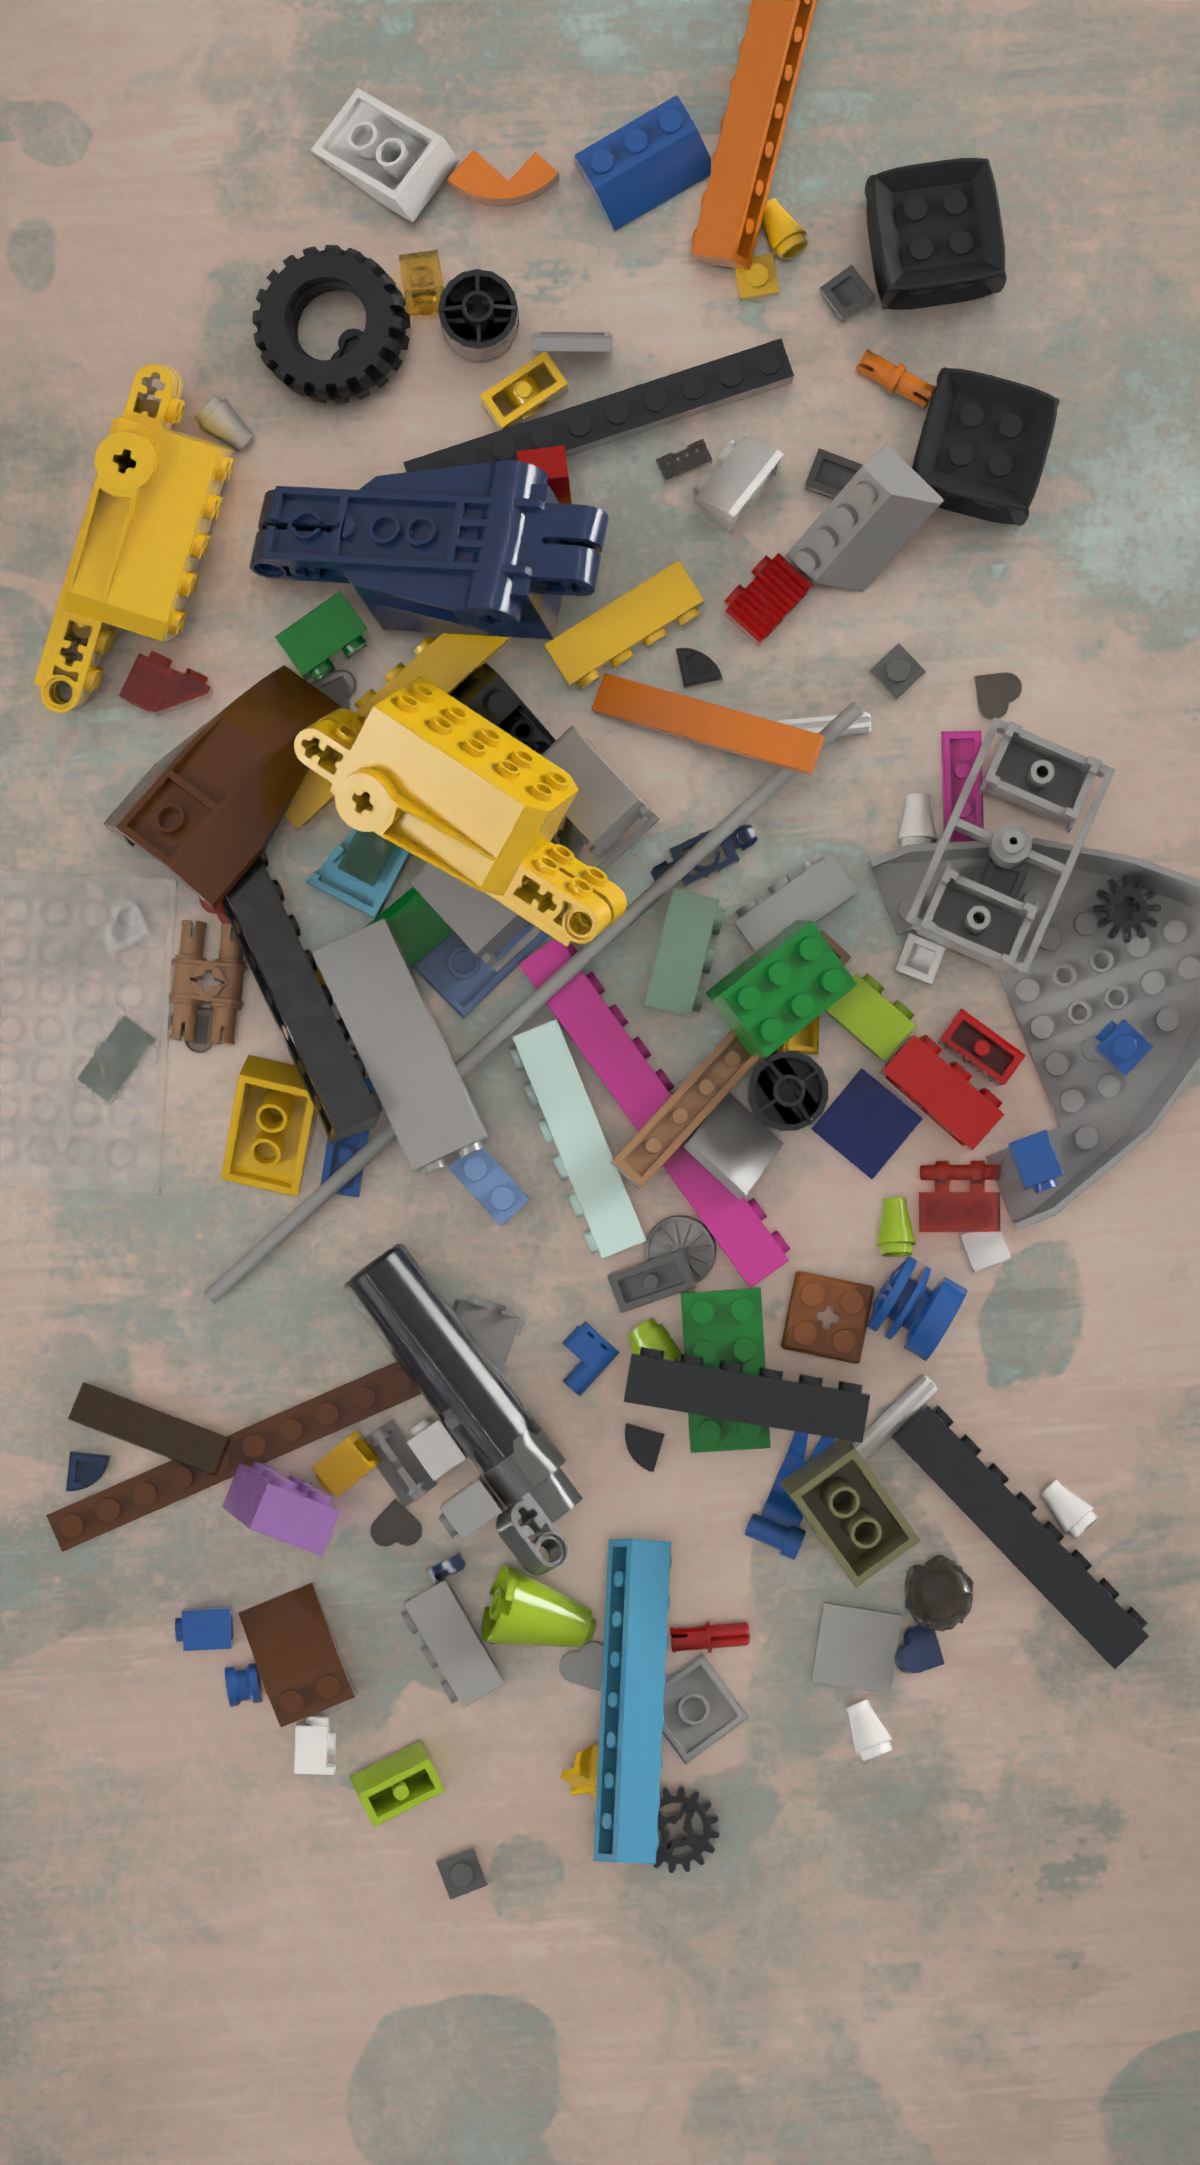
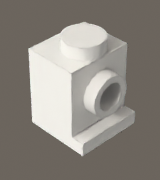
(314, 1746)

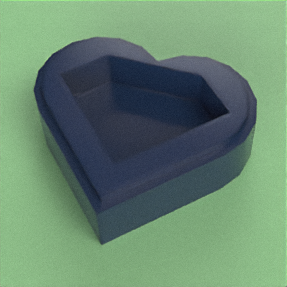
(919, 1651)

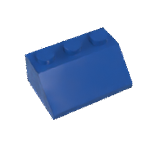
(644, 163)

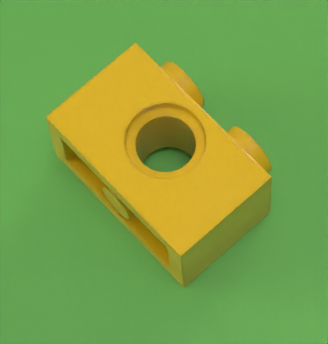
(524, 392)

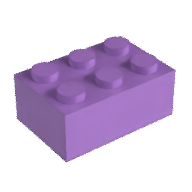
(281, 1507)

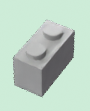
(470, 1509)

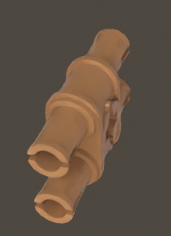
(188, 995)

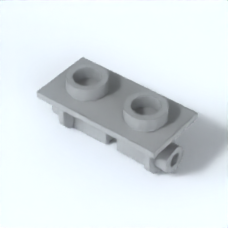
(399, 1464)

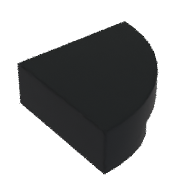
(696, 668)
(643, 1445)

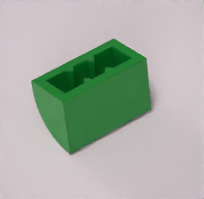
(415, 925)

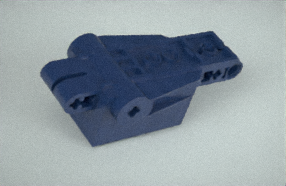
(440, 547)

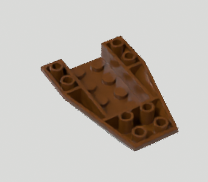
(225, 787)

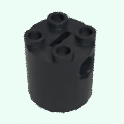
(478, 315)
(787, 1091)

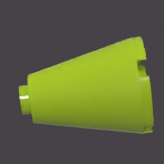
(533, 1614)

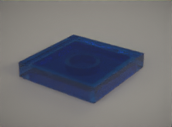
(866, 1123)

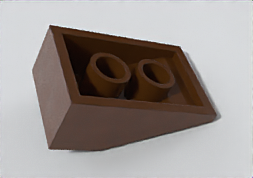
(297, 1655)

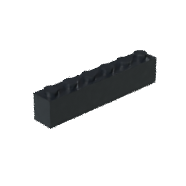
(747, 1397)

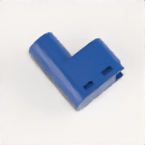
(594, 1354)

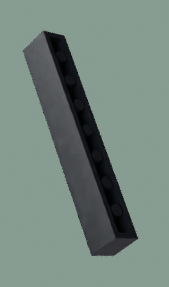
(300, 1004)
(1020, 1536)

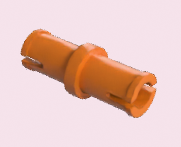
(896, 378)

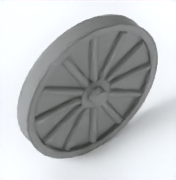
(684, 1233)

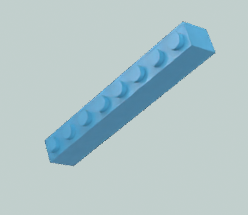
(632, 1701)

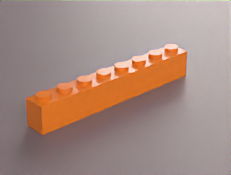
(752, 132)

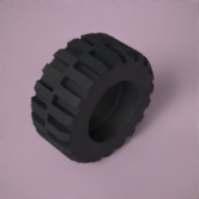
(295, 289)

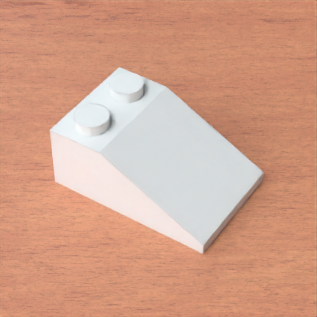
(386, 154)
(738, 482)

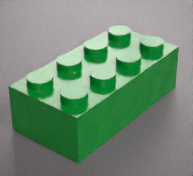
(730, 1329)

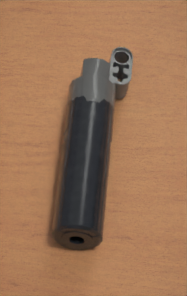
(471, 1402)

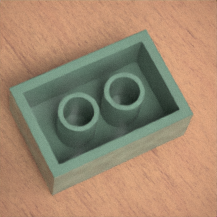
(684, 954)

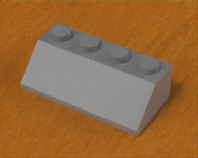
(865, 523)

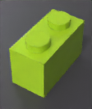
(872, 1017)
(397, 1783)

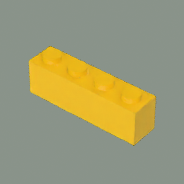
(625, 624)

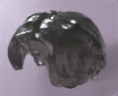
(938, 1594)

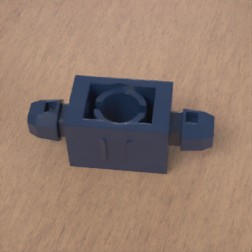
(741, 838)

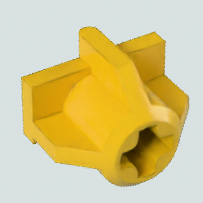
(584, 1772)

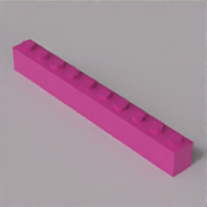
(640, 1093)

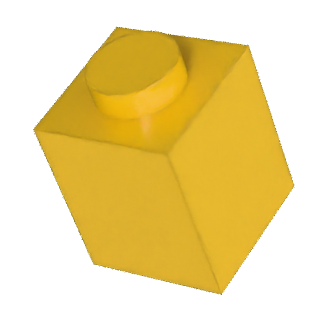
(346, 1464)

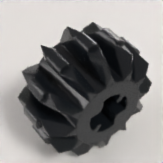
(1135, 918)

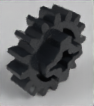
(692, 1837)

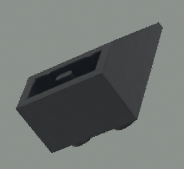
(496, 701)

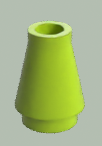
(895, 1229)

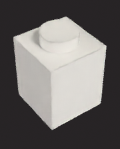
(435, 1447)

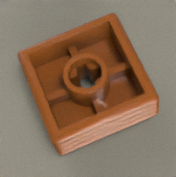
(812, 1295)

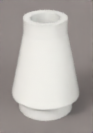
(223, 422)
(917, 821)
(1068, 1509)
(868, 1732)

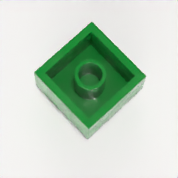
(324, 637)

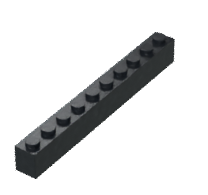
(628, 410)

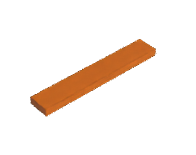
(708, 724)

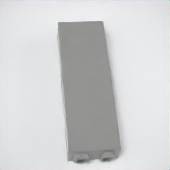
(401, 1046)

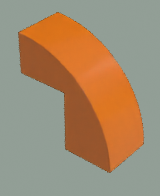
(485, 185)

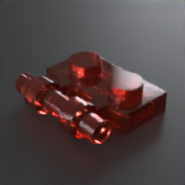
(959, 1210)

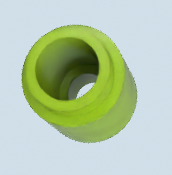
(653, 1336)

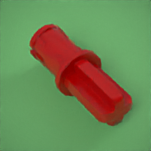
(709, 1636)

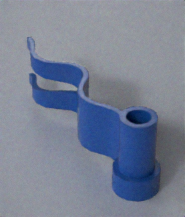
(780, 1517)

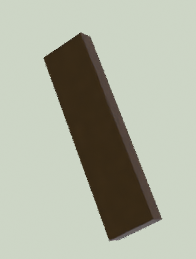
(149, 1429)

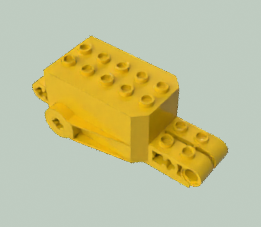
(136, 538)
(464, 802)

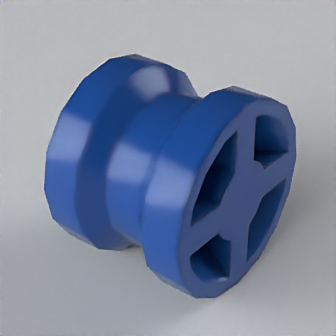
(243, 1684)

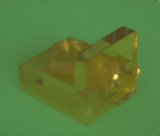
(421, 282)

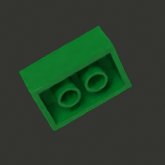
(781, 988)

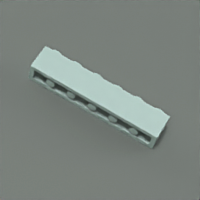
(578, 1138)

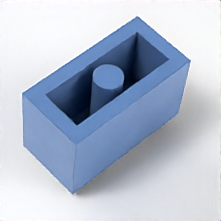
(490, 1185)

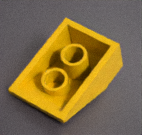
(269, 1127)

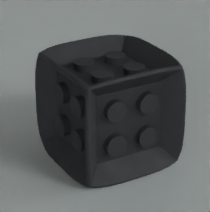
(935, 233)
(985, 444)

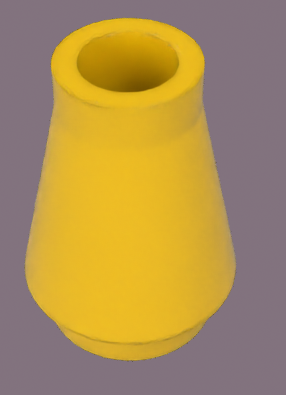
(783, 232)

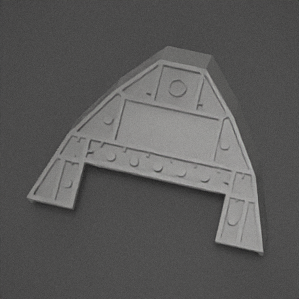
(1074, 992)

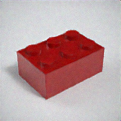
(943, 1091)

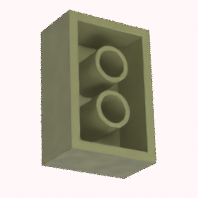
(849, 1511)

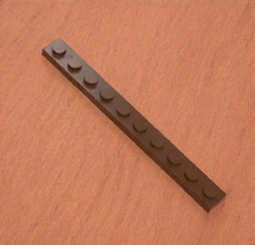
(254, 1443)

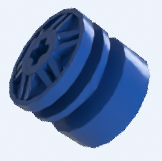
(916, 1308)

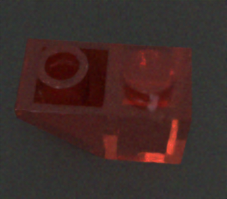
(160, 688)

